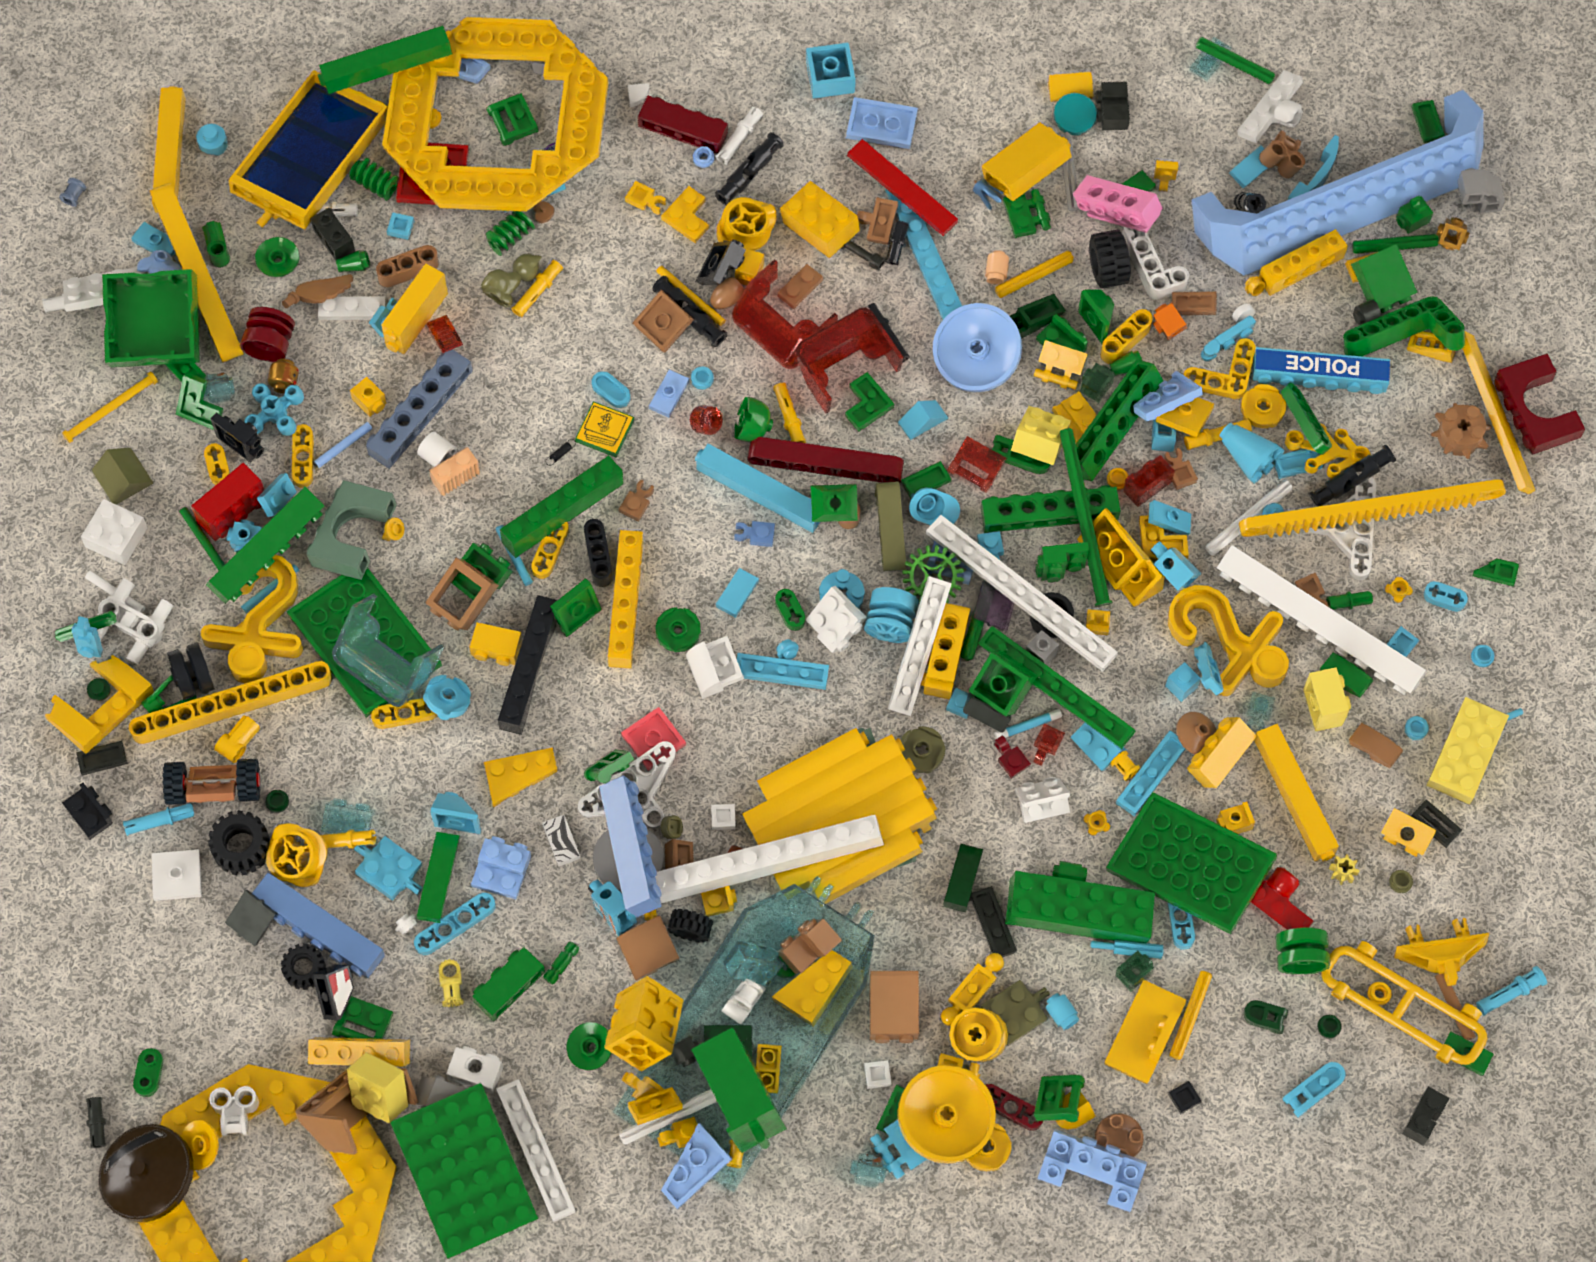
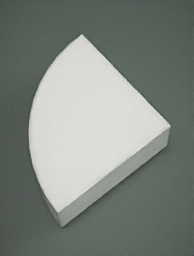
(637, 93)

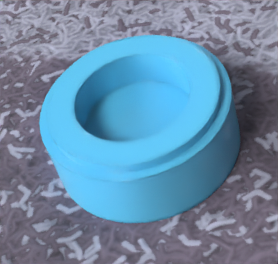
(702, 378)
(1416, 728)

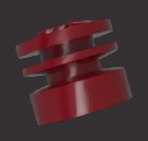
(267, 334)

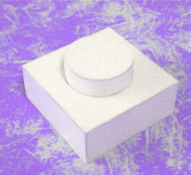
(723, 817)
(877, 1074)

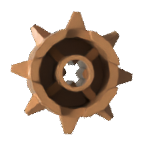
(1461, 430)

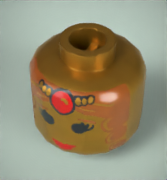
(282, 374)

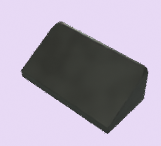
(986, 714)

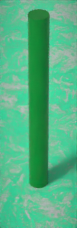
(202, 538)

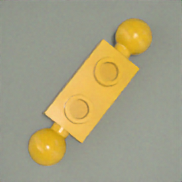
(973, 988)

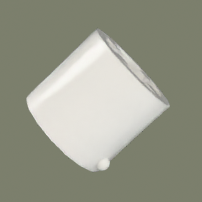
(435, 449)

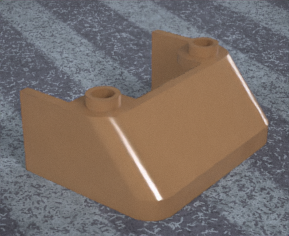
(331, 1114)

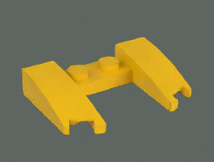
(89, 732)

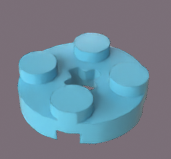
(844, 580)
(445, 707)

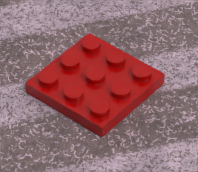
(410, 192)

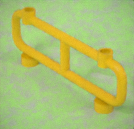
(1467, 1016)

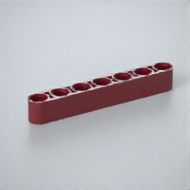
(825, 460)

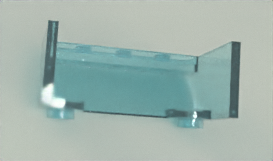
(377, 664)

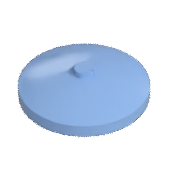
(977, 347)

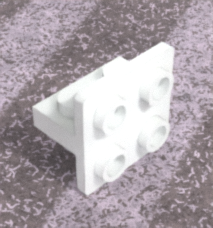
(1043, 799)

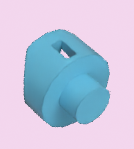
(212, 139)

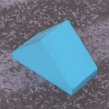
(922, 417)

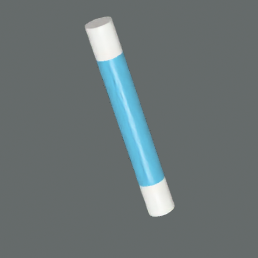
(1029, 724)

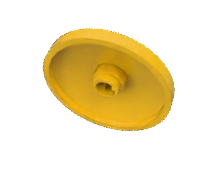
(946, 1114)

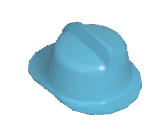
(930, 503)

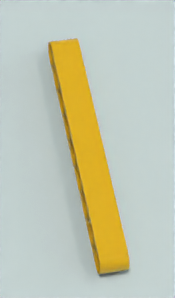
(191, 258)
(219, 699)

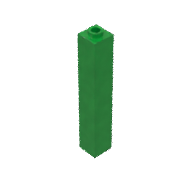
(384, 59)

